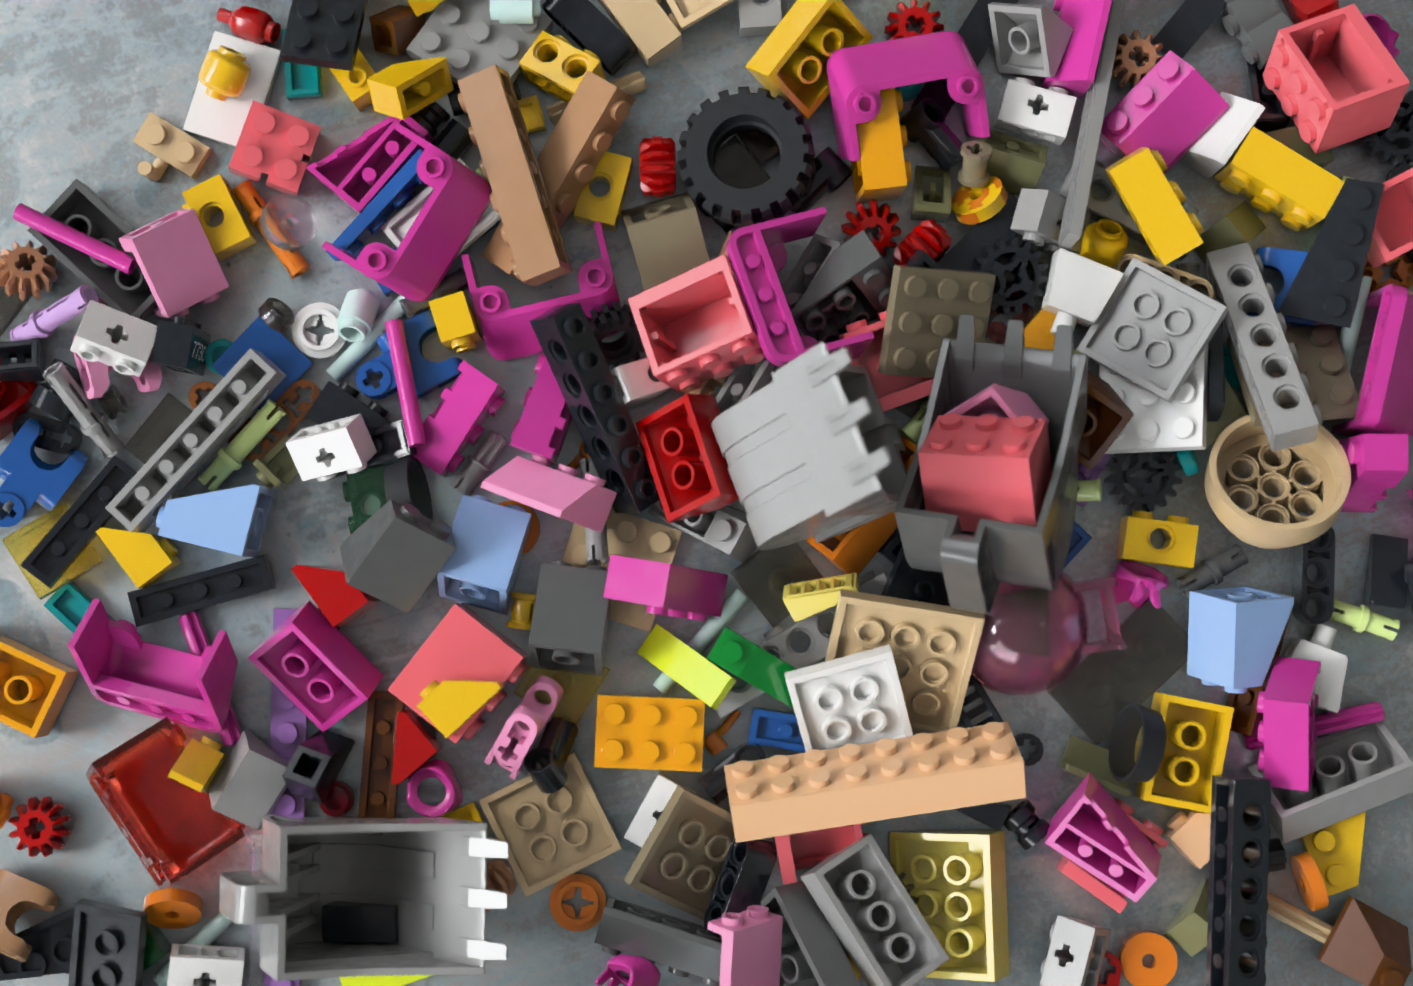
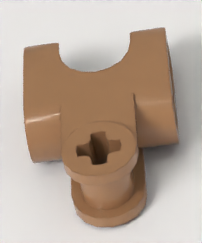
(17, 897)

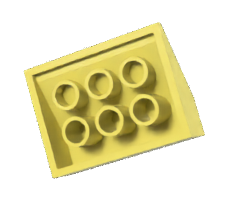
(960, 896)

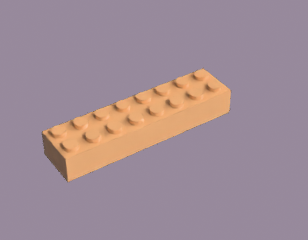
(874, 781)

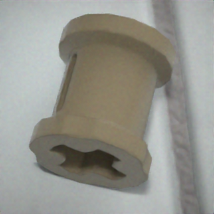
(975, 161)

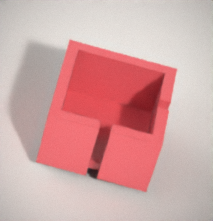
(274, 145)
(1394, 221)

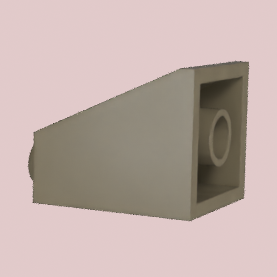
(665, 238)

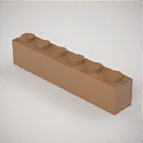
(572, 152)
(513, 176)

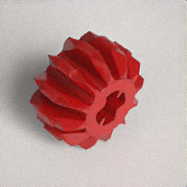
(916, 17)
(657, 166)
(873, 217)
(926, 237)
(46, 839)

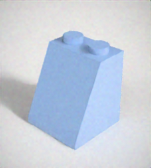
(219, 520)
(486, 554)
(1234, 635)

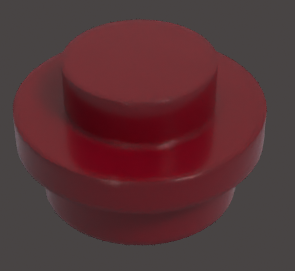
(339, 800)

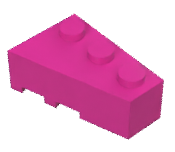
(368, 163)
(544, 418)
(459, 419)
(1375, 465)
(666, 587)
(1289, 723)
(1104, 840)

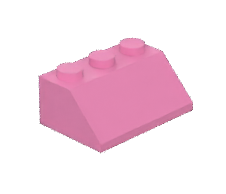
(554, 490)

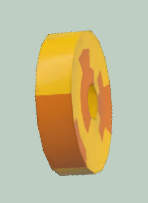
(979, 204)

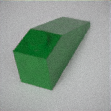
(752, 664)

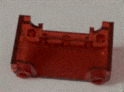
(158, 816)

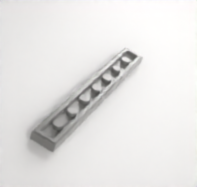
(1090, 133)

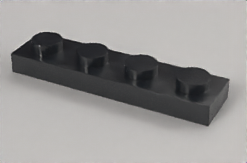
(77, 525)
(201, 590)

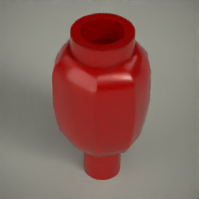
(250, 24)

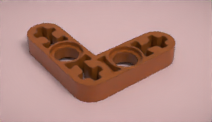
(290, 394)

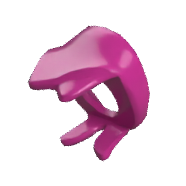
(1138, 583)
(443, 771)
(641, 972)

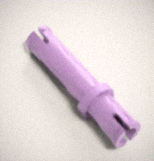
(43, 322)

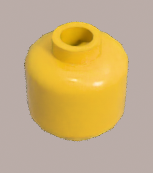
(224, 73)
(1104, 242)

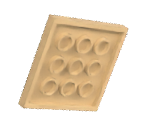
(929, 645)

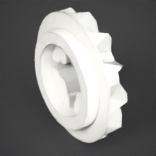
(309, 318)

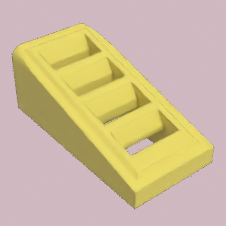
(816, 595)

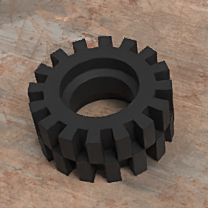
(616, 320)

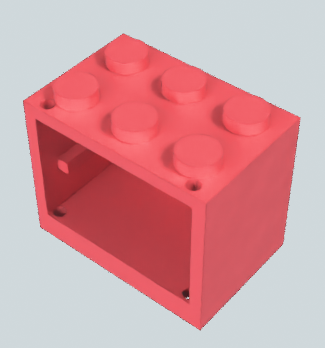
(1335, 78)
(696, 326)
(986, 468)
(461, 649)

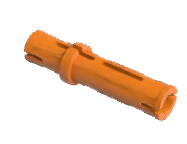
(253, 205)

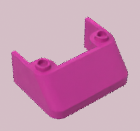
(863, 70)
(437, 232)
(756, 258)
(509, 330)
(1387, 384)
(153, 677)

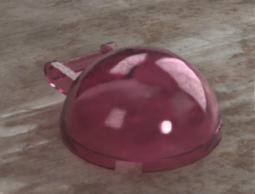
(1041, 634)

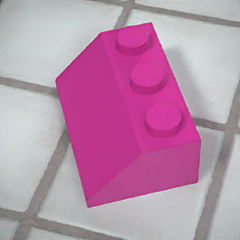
(1082, 53)
(1164, 112)
(316, 667)

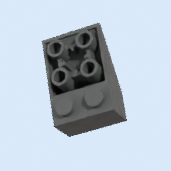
(846, 289)

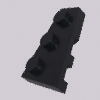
(50, 949)

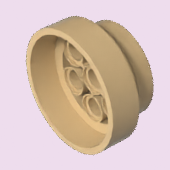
(1274, 520)

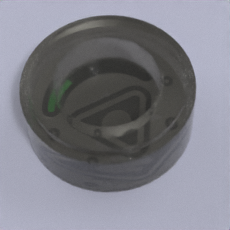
(276, 314)

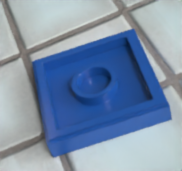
(273, 346)

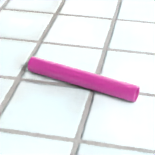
(75, 238)
(405, 383)

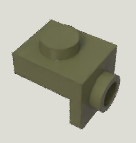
(277, 466)

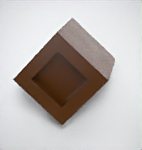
(395, 29)

